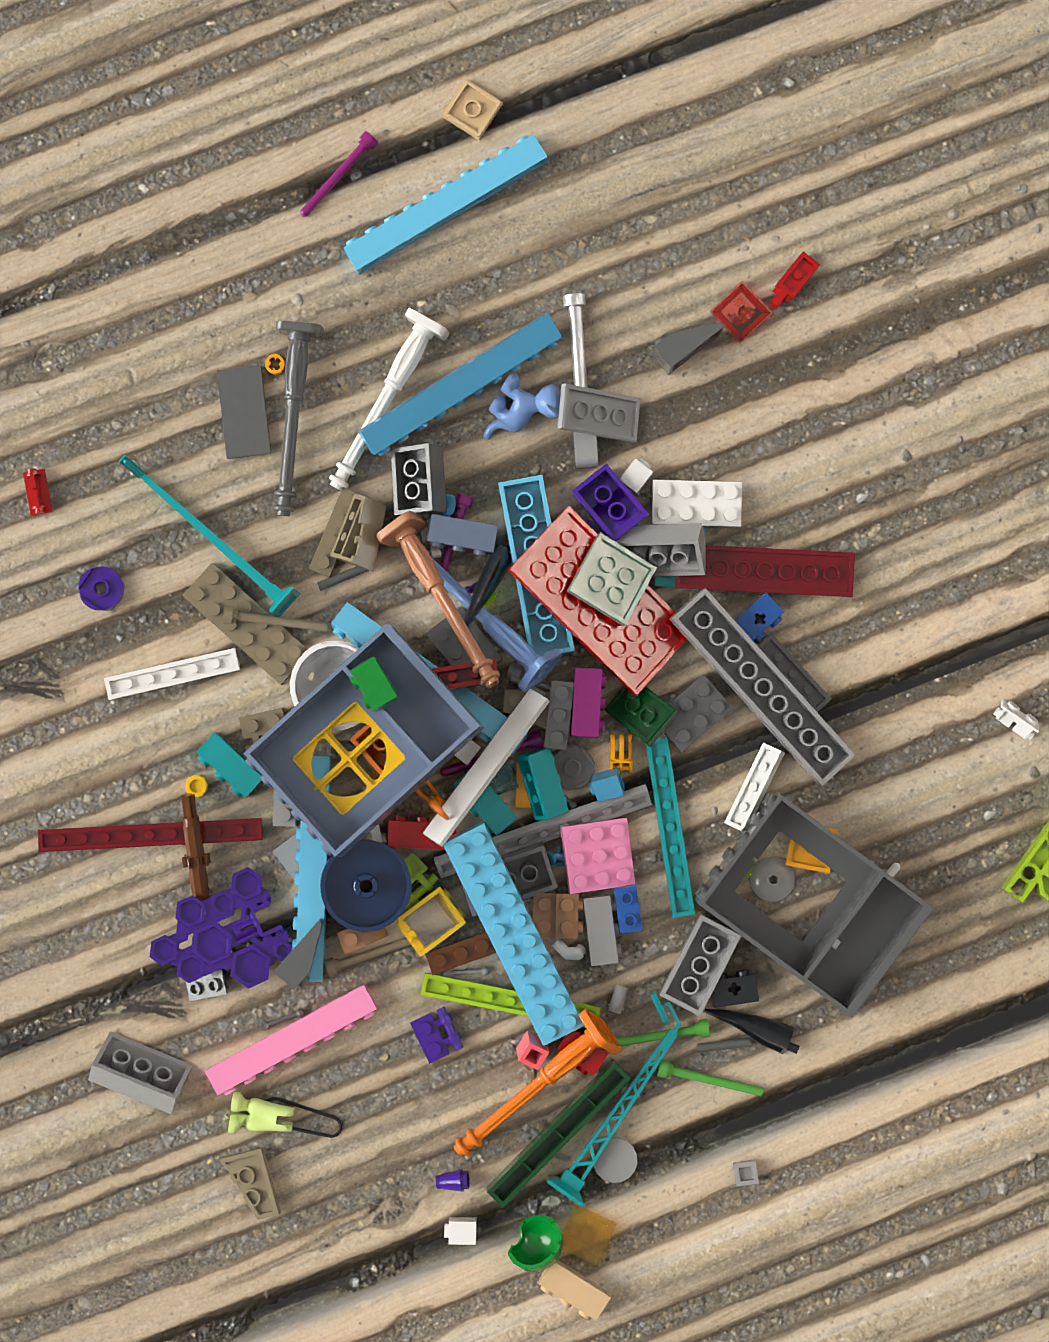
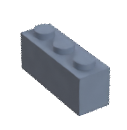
(461, 534)

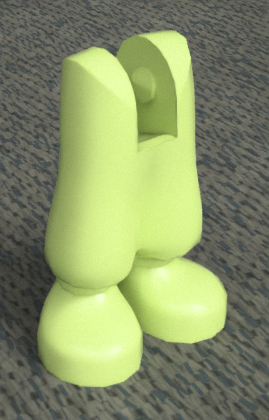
(261, 1116)

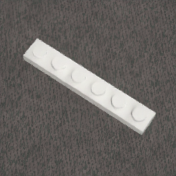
(172, 674)

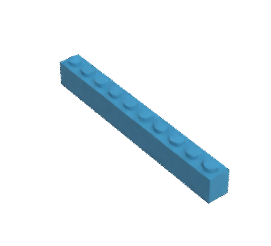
(459, 384)

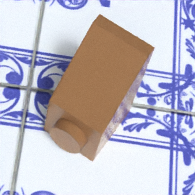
(353, 940)

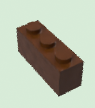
(460, 952)

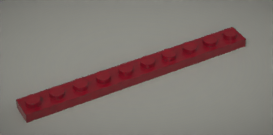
(146, 835)

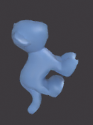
(523, 406)

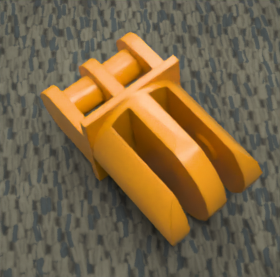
(621, 756)

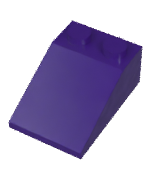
(609, 503)

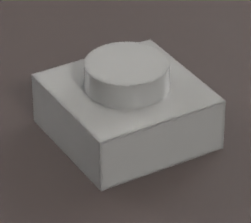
(745, 1173)

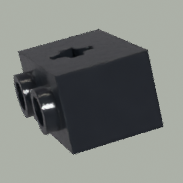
(745, 994)

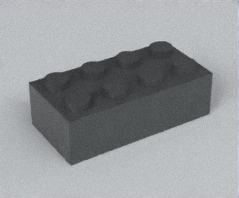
(529, 871)

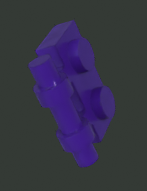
(430, 1037)

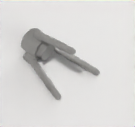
(515, 674)

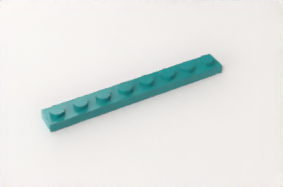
(670, 828)

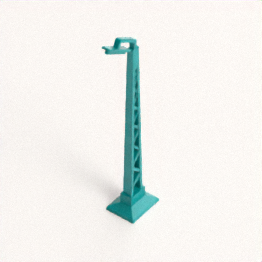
(280, 598)
(569, 1182)

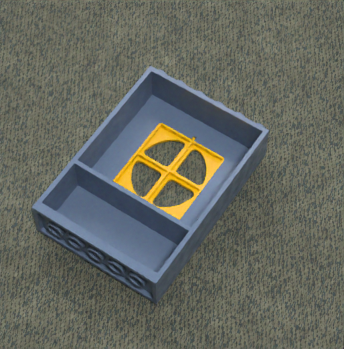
(417, 729)

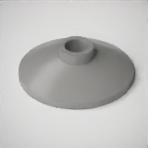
(760, 879)

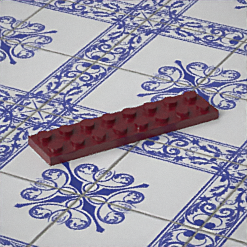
(774, 571)

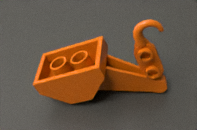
(377, 757)

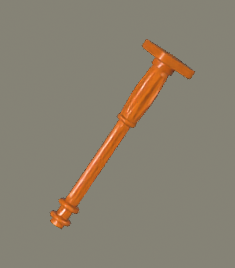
(595, 1036)

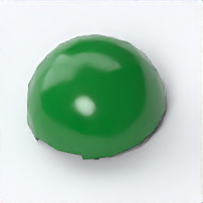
(538, 1244)

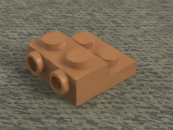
(558, 915)

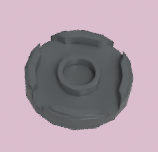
(574, 767)

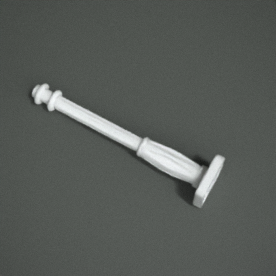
(401, 370)

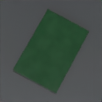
(642, 714)

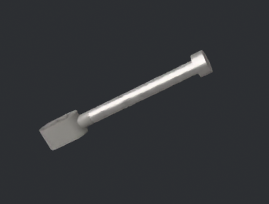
(584, 445)

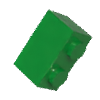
(374, 685)

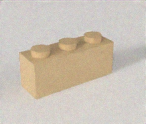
(574, 1290)

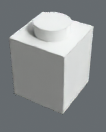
(636, 475)
(461, 1230)

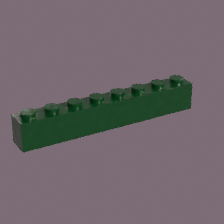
(558, 1133)

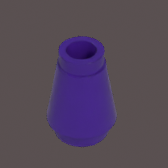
(454, 1180)

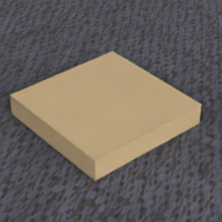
(472, 109)

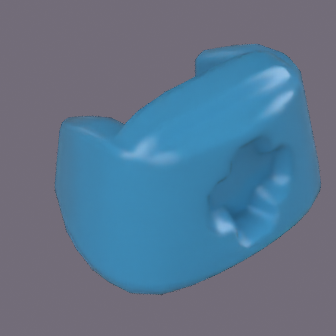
(450, 506)
(556, 858)

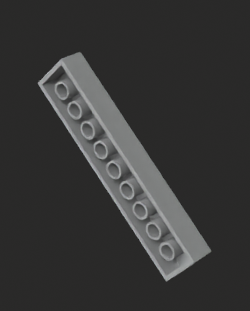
(762, 687)

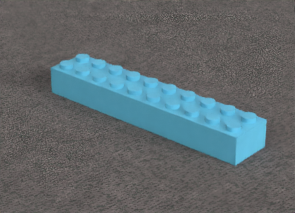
(513, 933)

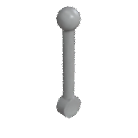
(485, 971)

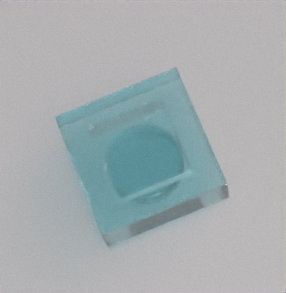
(505, 780)

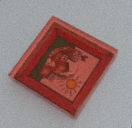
(741, 312)

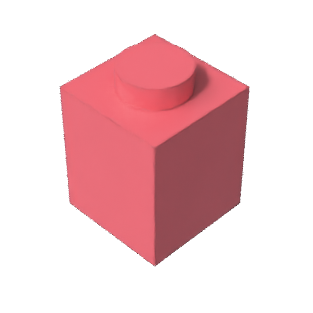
(531, 1050)

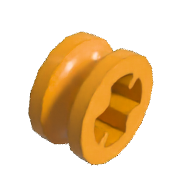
(268, 364)

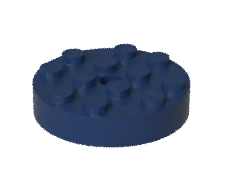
(372, 908)

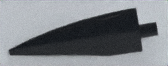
(488, 581)
(763, 1030)

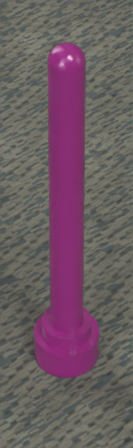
(366, 142)
(463, 503)
(533, 741)

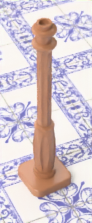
(403, 533)

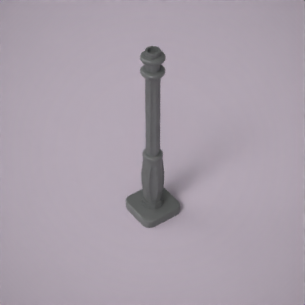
(295, 379)

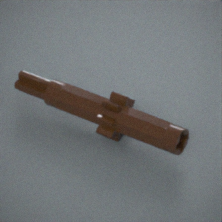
(196, 858)

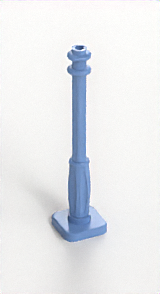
(535, 665)

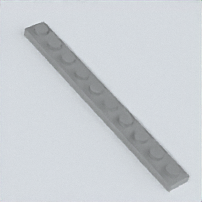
(550, 829)

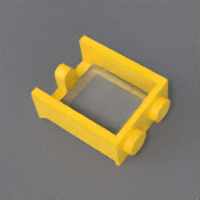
(430, 921)

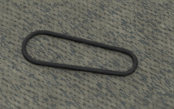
(312, 1110)

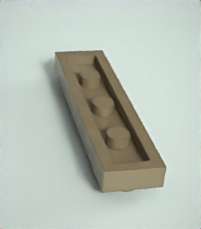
(322, 561)

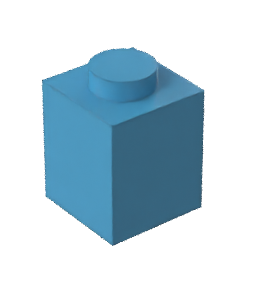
(607, 785)

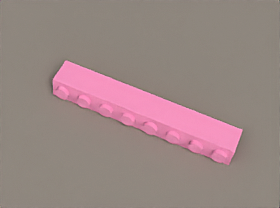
(291, 1039)

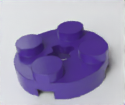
(88, 589)

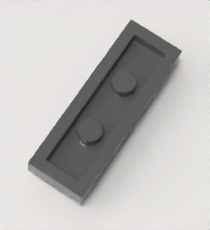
(559, 714)

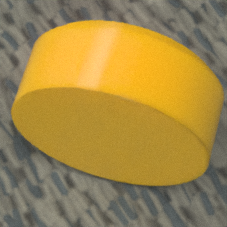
(197, 785)

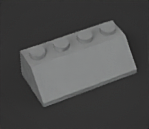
(669, 547)
(700, 965)
(140, 1072)

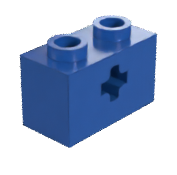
(763, 606)
(627, 908)

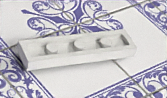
(754, 786)

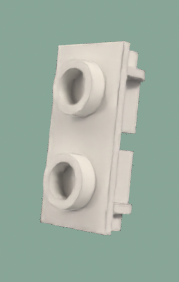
(1025, 723)

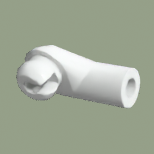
(569, 953)

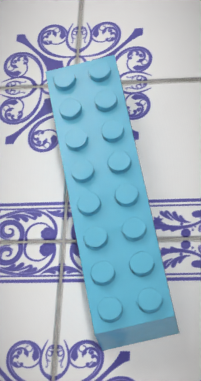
(525, 520)

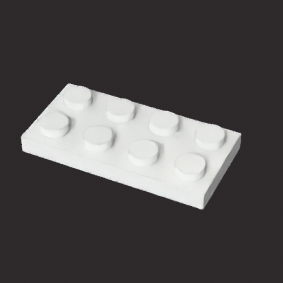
(697, 502)

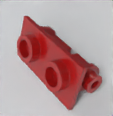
(37, 491)

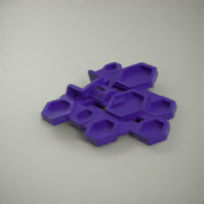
(214, 943)

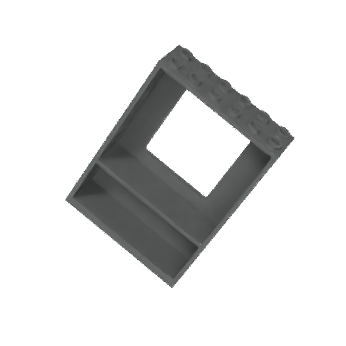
(868, 915)

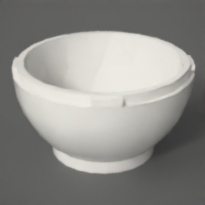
(322, 661)

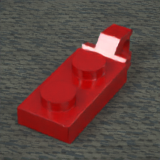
(794, 279)

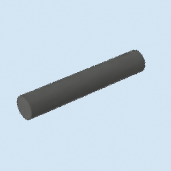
(340, 577)
(723, 1045)

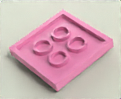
(597, 855)

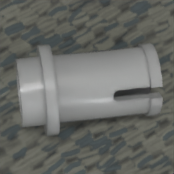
(618, 999)

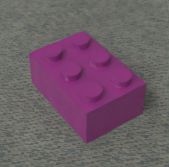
(587, 703)

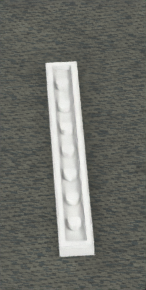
(486, 766)

